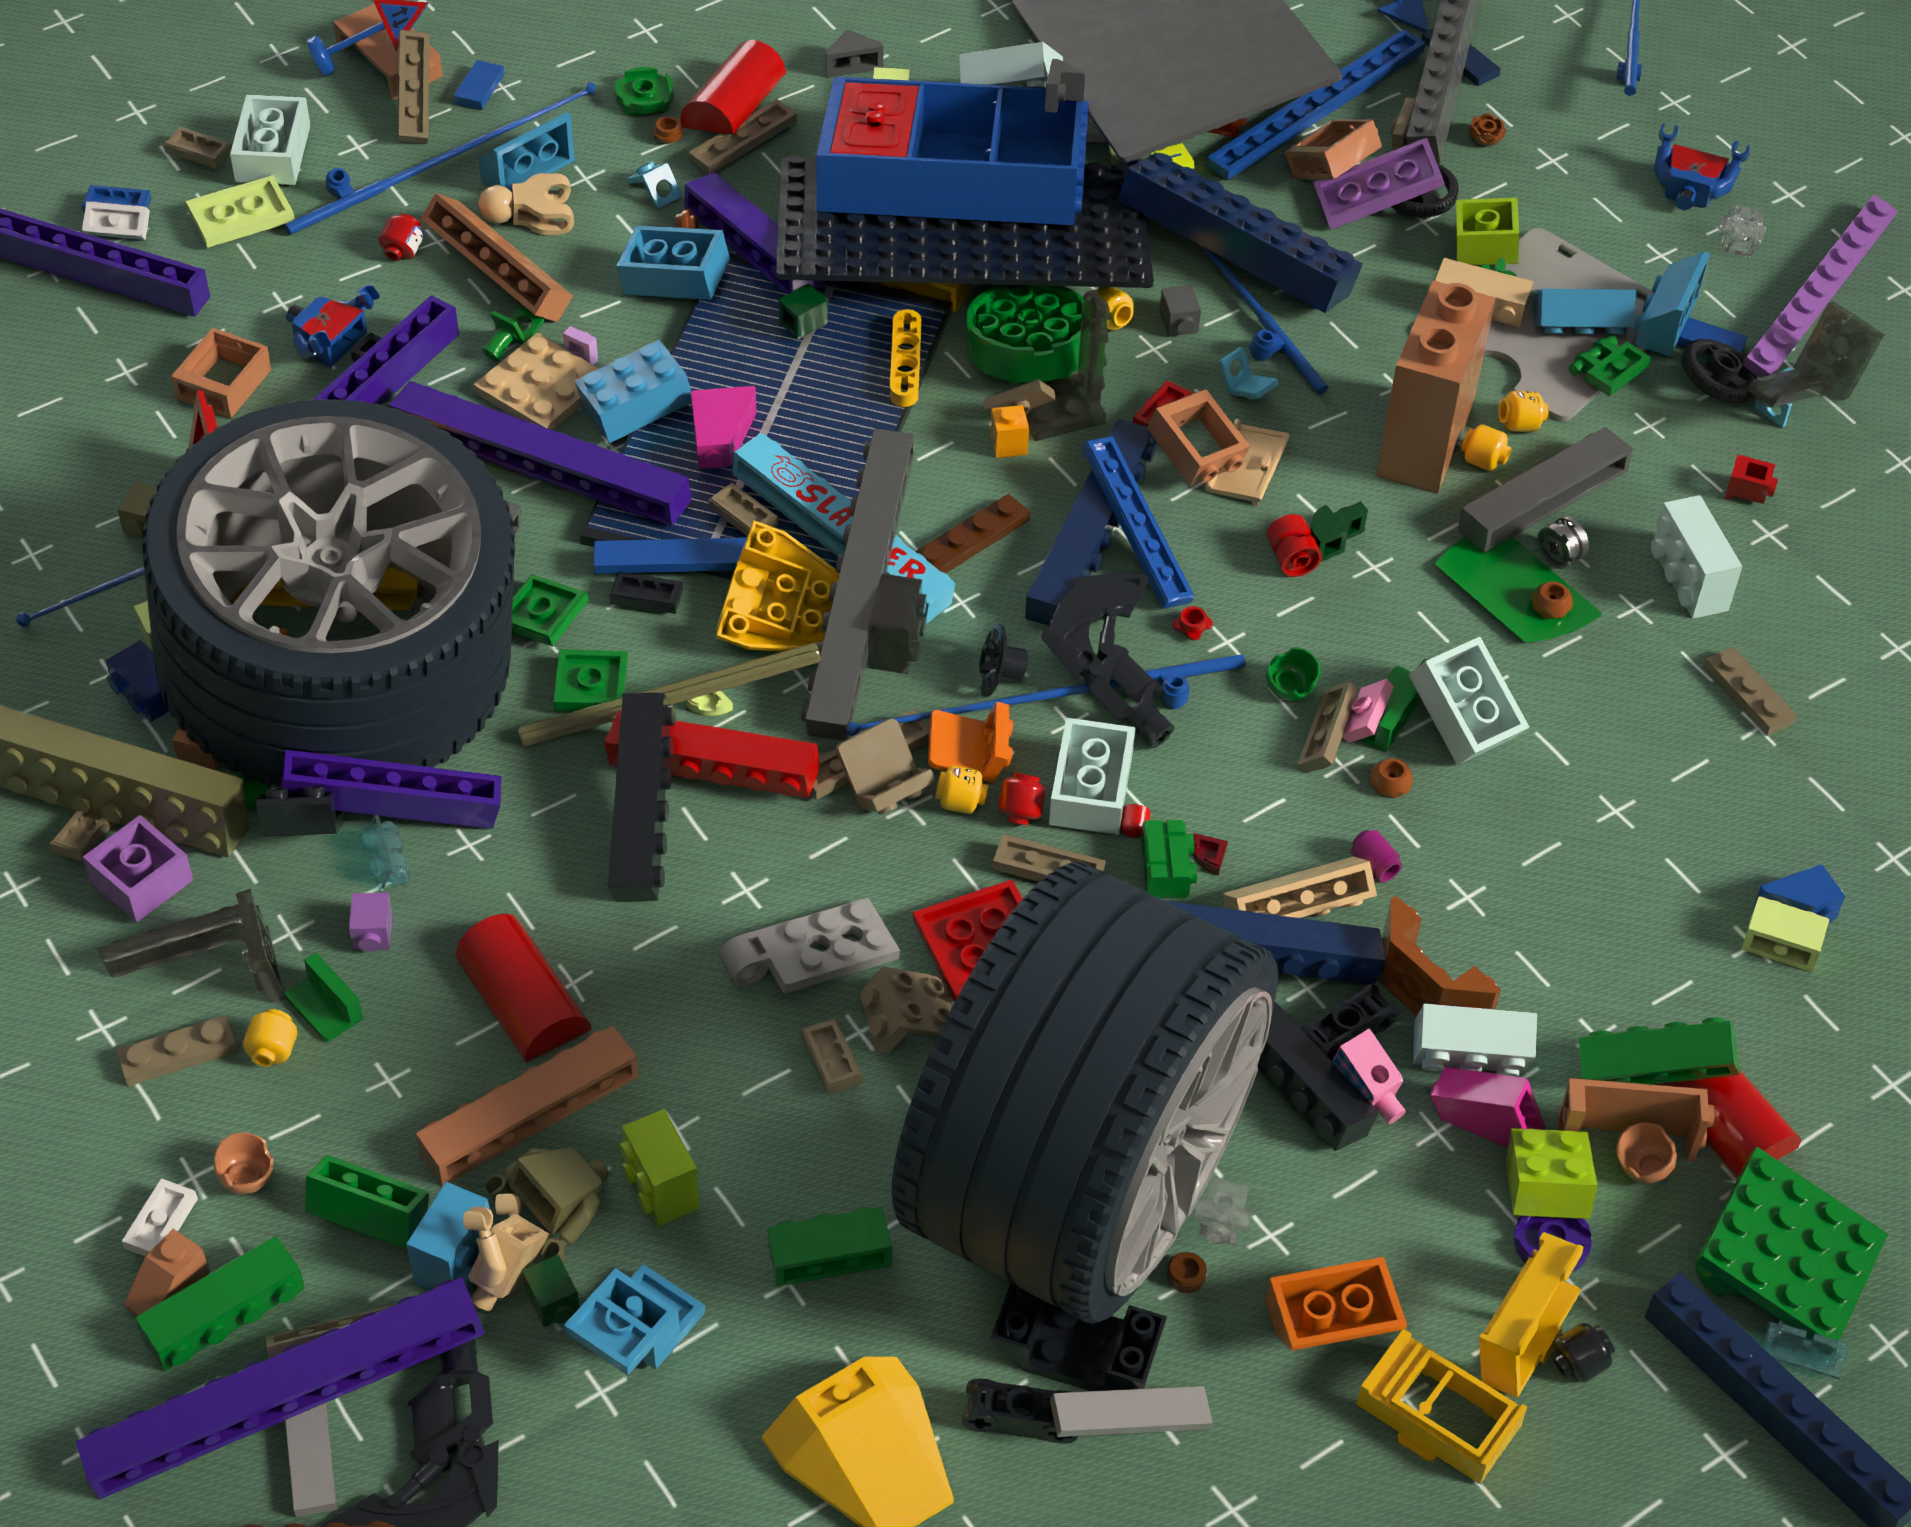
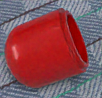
(1133, 819)

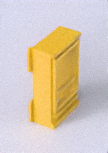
(1530, 1316)
(1395, 1374)

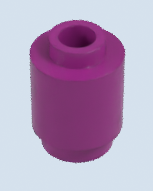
(1377, 850)

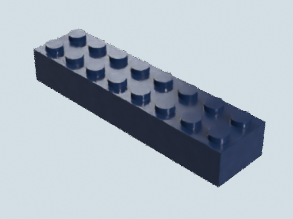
(1240, 231)

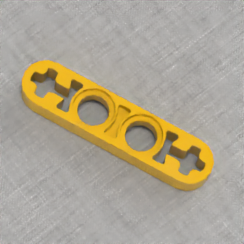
(903, 357)

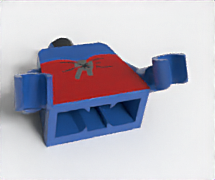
(1694, 175)
(330, 327)

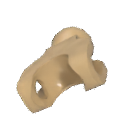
(531, 204)

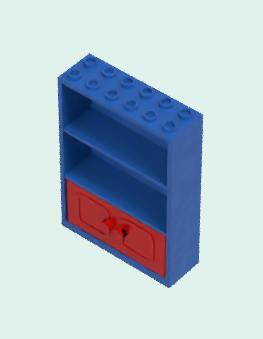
(950, 152)

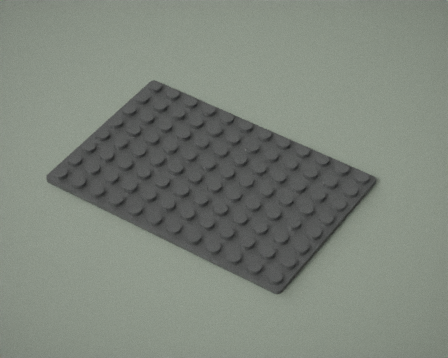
(1179, 65)

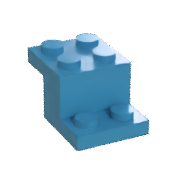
(634, 1319)

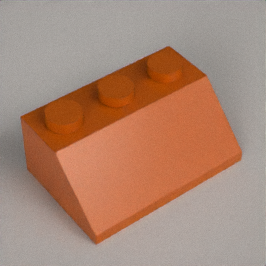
(1334, 1304)

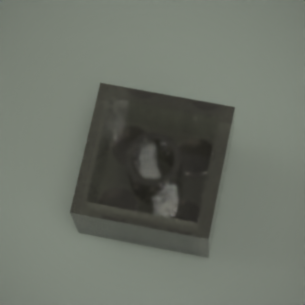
(896, 624)

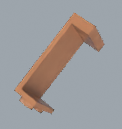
(379, 47)
(1621, 1104)

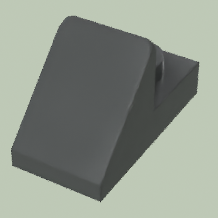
(1063, 84)

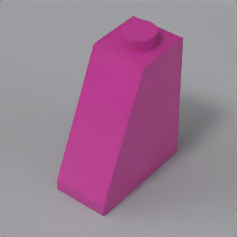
(721, 423)
(1486, 1103)

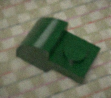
(1333, 529)

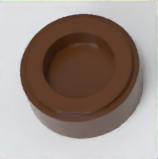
(1186, 1272)

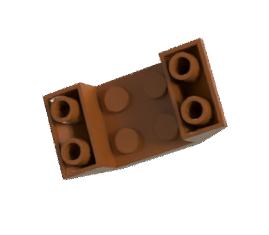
(1419, 981)

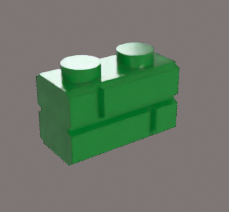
(1167, 858)

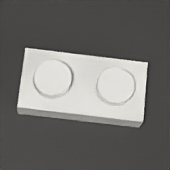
(115, 220)
(161, 1213)

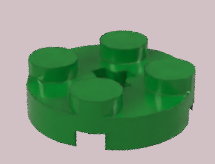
(655, 99)

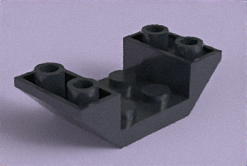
(299, 812)
(1077, 1353)

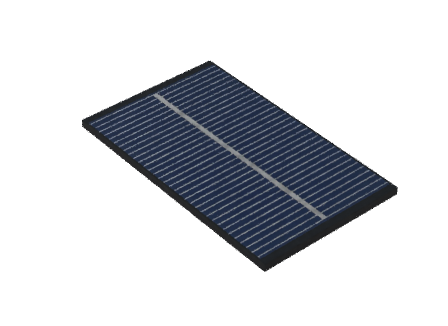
(811, 395)

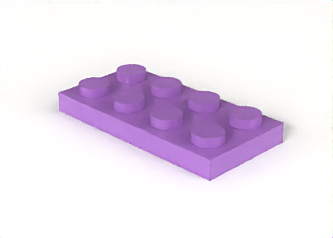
(1379, 183)

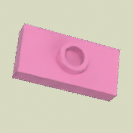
(1367, 710)

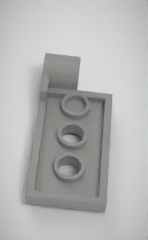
(795, 964)

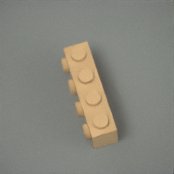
(1308, 891)

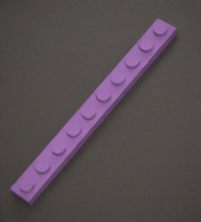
(1819, 288)

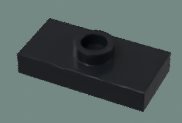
(646, 592)

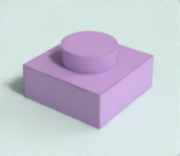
(581, 344)

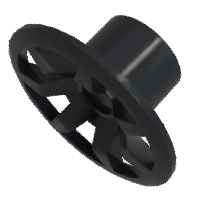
(1005, 661)

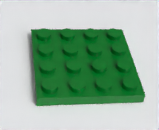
(1792, 1247)

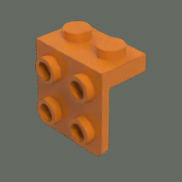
(971, 741)

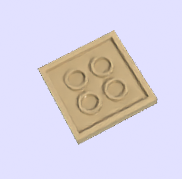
(536, 382)

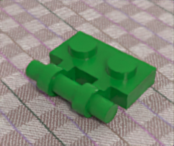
(1617, 367)

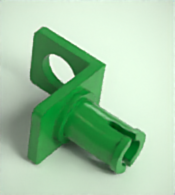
(509, 331)

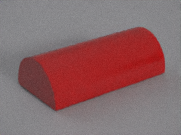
(734, 89)
(520, 986)
(1742, 1121)

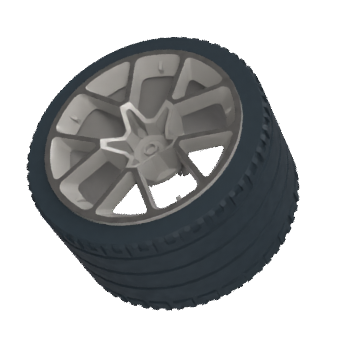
(325, 506)

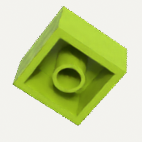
(1487, 231)
(659, 1168)
(1551, 1173)

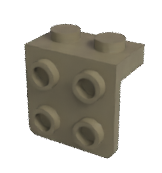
(882, 767)
(903, 1004)

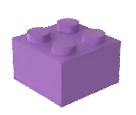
(138, 868)

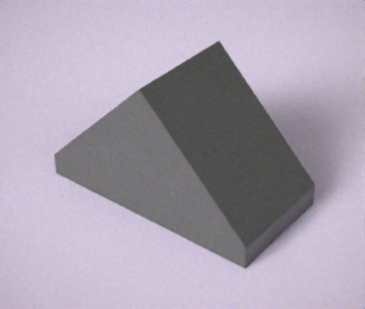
(853, 55)

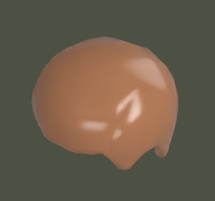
(1646, 1152)
(243, 1163)

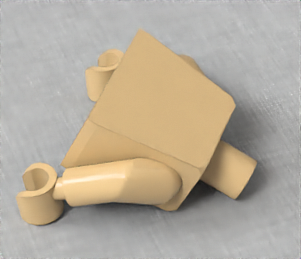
(503, 1250)

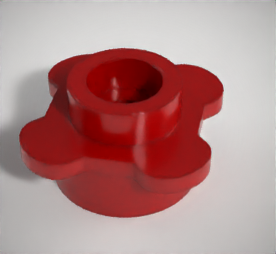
(1192, 622)

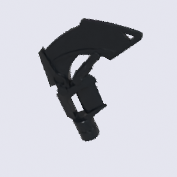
(1068, 638)
(474, 1476)

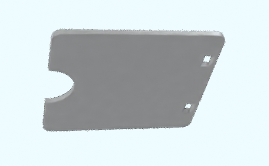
(1545, 357)

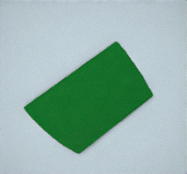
(1504, 585)

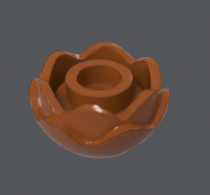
(1487, 130)
(1552, 600)
(1382, 779)

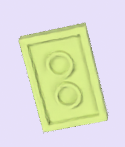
(240, 211)

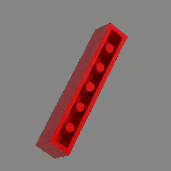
(736, 758)

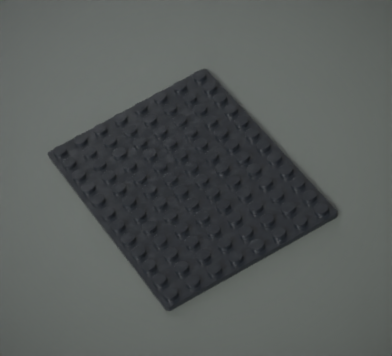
(1100, 250)

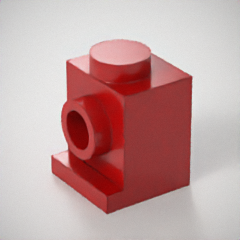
(1751, 479)

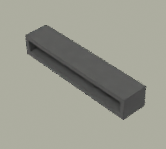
(1544, 489)

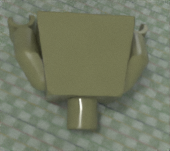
(556, 1189)

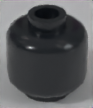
(1583, 1352)

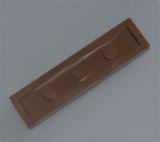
(975, 533)

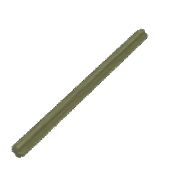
(675, 692)

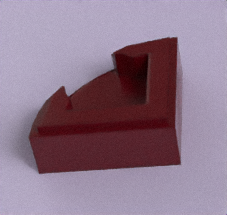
(1209, 852)

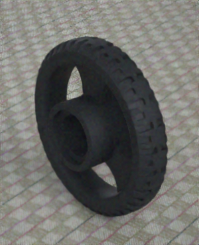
(1428, 204)
(1718, 371)

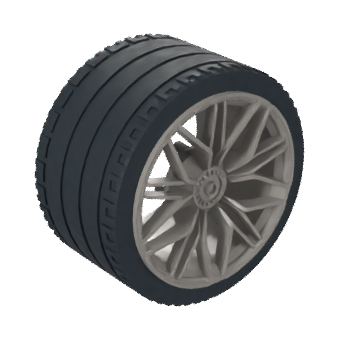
(1083, 1090)

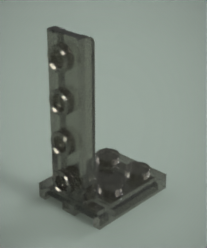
(1828, 363)
(1079, 395)
(199, 934)

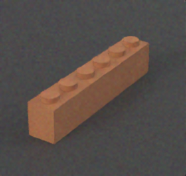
(496, 257)
(527, 1105)

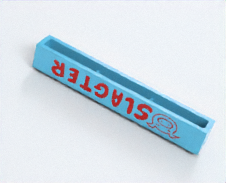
(826, 512)

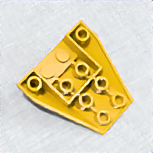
(776, 593)
(864, 1445)

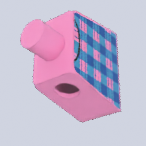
(1372, 1074)

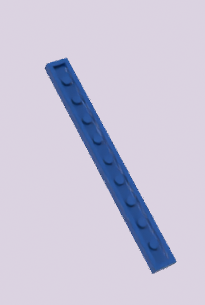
(1315, 105)

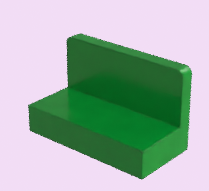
(324, 1000)

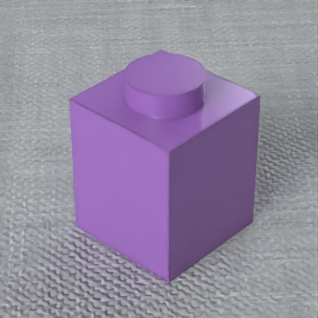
(371, 921)

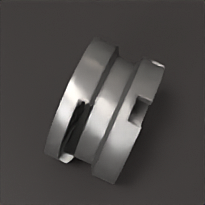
(1563, 542)

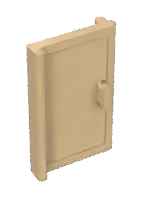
(1259, 464)

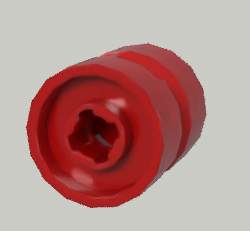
(1294, 545)

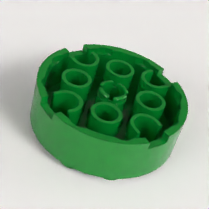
(1025, 332)

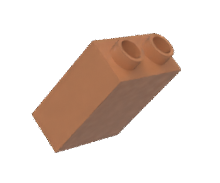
(1435, 385)

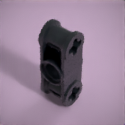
(1359, 1012)
(999, 1412)

